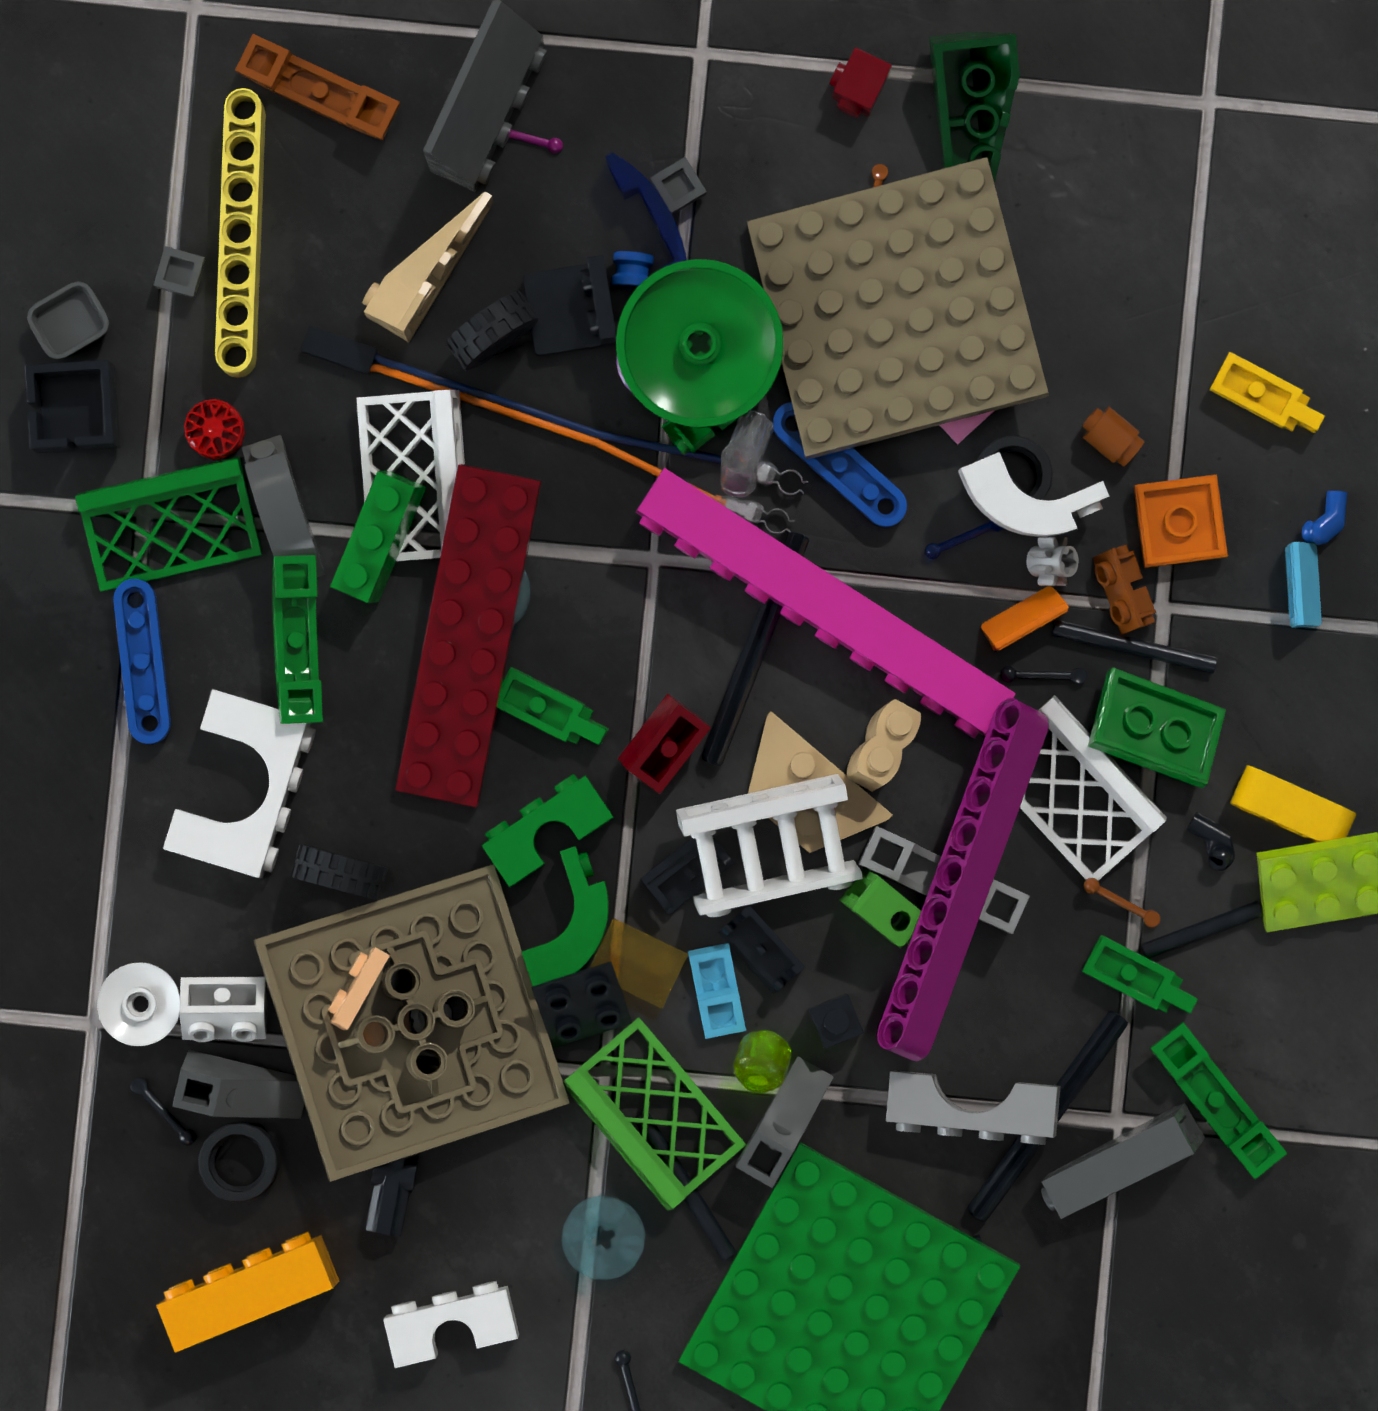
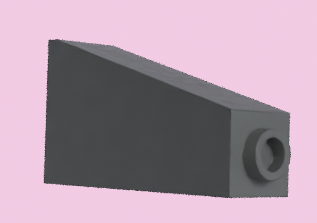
(1123, 1161)

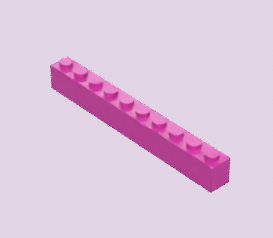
(823, 602)

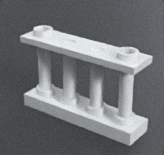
(781, 805)

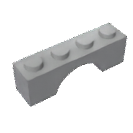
(916, 866)
(919, 1100)

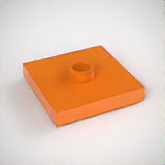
(1180, 521)

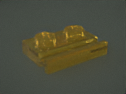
(640, 962)

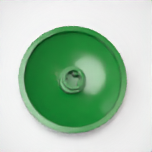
(699, 343)

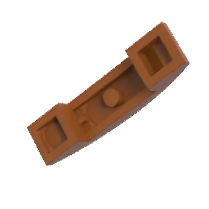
(317, 88)

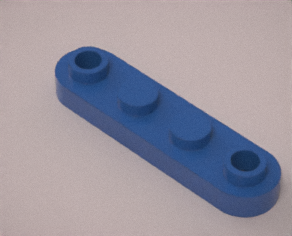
(847, 474)
(142, 661)

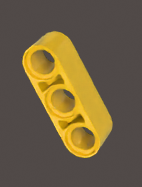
(1291, 807)

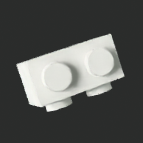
(223, 1008)

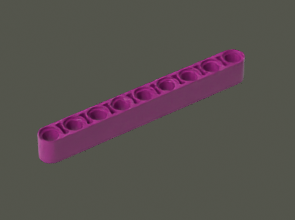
(962, 880)

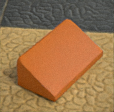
(1024, 618)

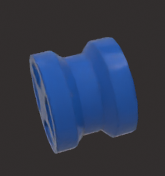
(631, 269)

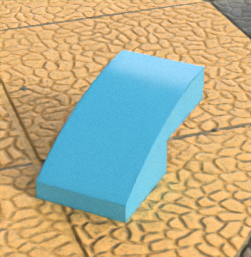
(717, 990)

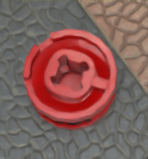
(214, 429)

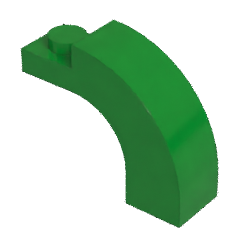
(585, 931)

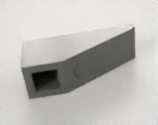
(236, 1089)
(784, 1122)

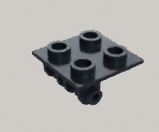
(582, 1004)

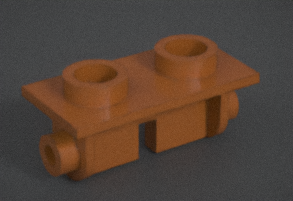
(1116, 572)

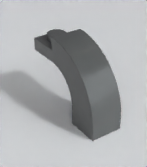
(279, 500)

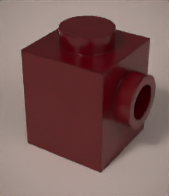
(859, 82)

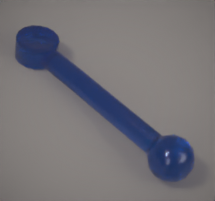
(933, 550)

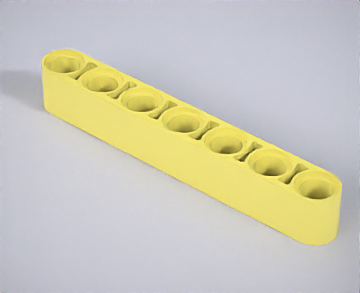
(234, 213)

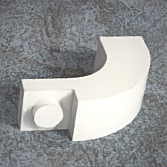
(1010, 508)

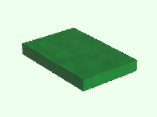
(1157, 727)

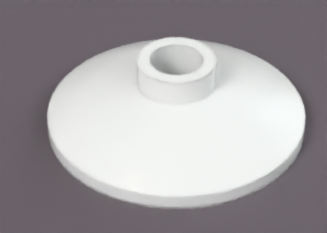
(117, 1007)

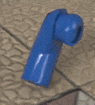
(1330, 523)

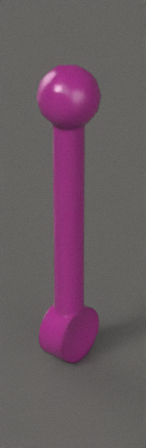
(554, 145)

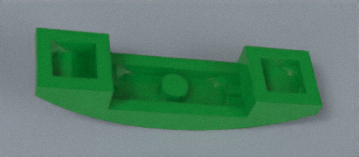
(296, 639)
(1217, 1101)

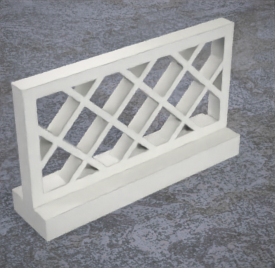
(447, 448)
(1107, 775)

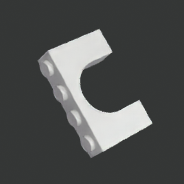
(248, 843)

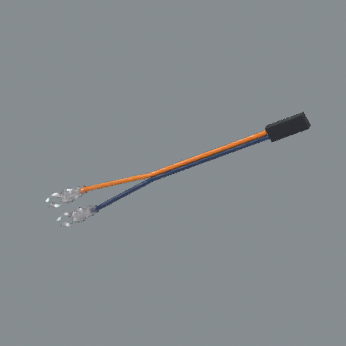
(362, 358)

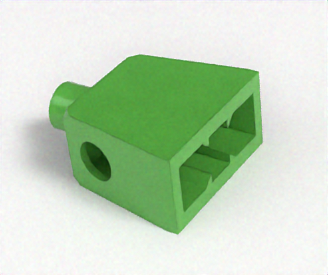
(877, 903)

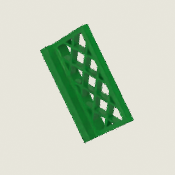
(161, 488)

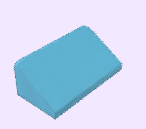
(1303, 585)

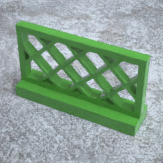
(627, 1139)

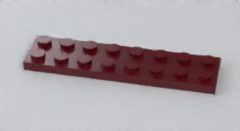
(468, 635)

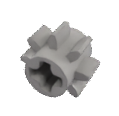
(1052, 561)

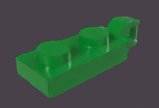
(548, 709)
(1137, 976)

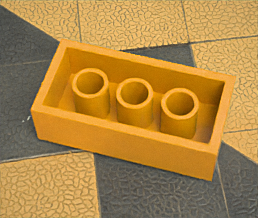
(247, 1293)

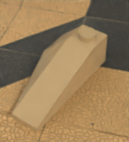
(415, 283)

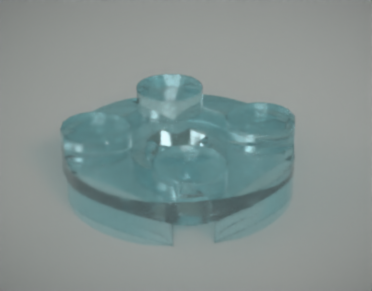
(594, 1260)

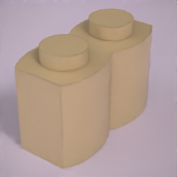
(881, 753)

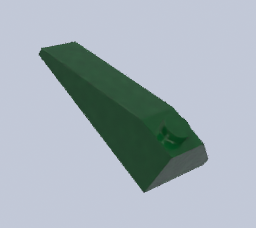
(974, 93)

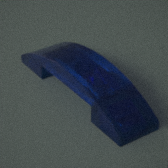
(631, 182)

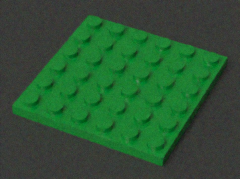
(847, 1299)

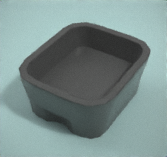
(68, 320)

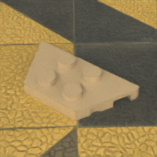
(790, 759)

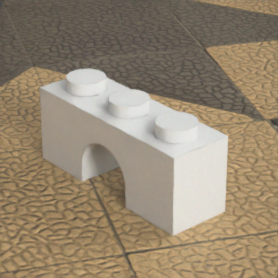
(485, 1312)

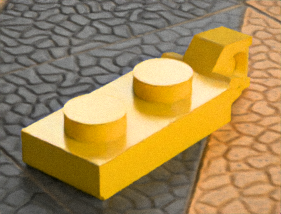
(1265, 395)

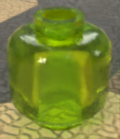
(762, 1061)

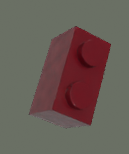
(664, 743)

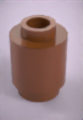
(1112, 435)

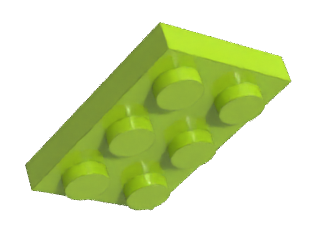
(1319, 882)

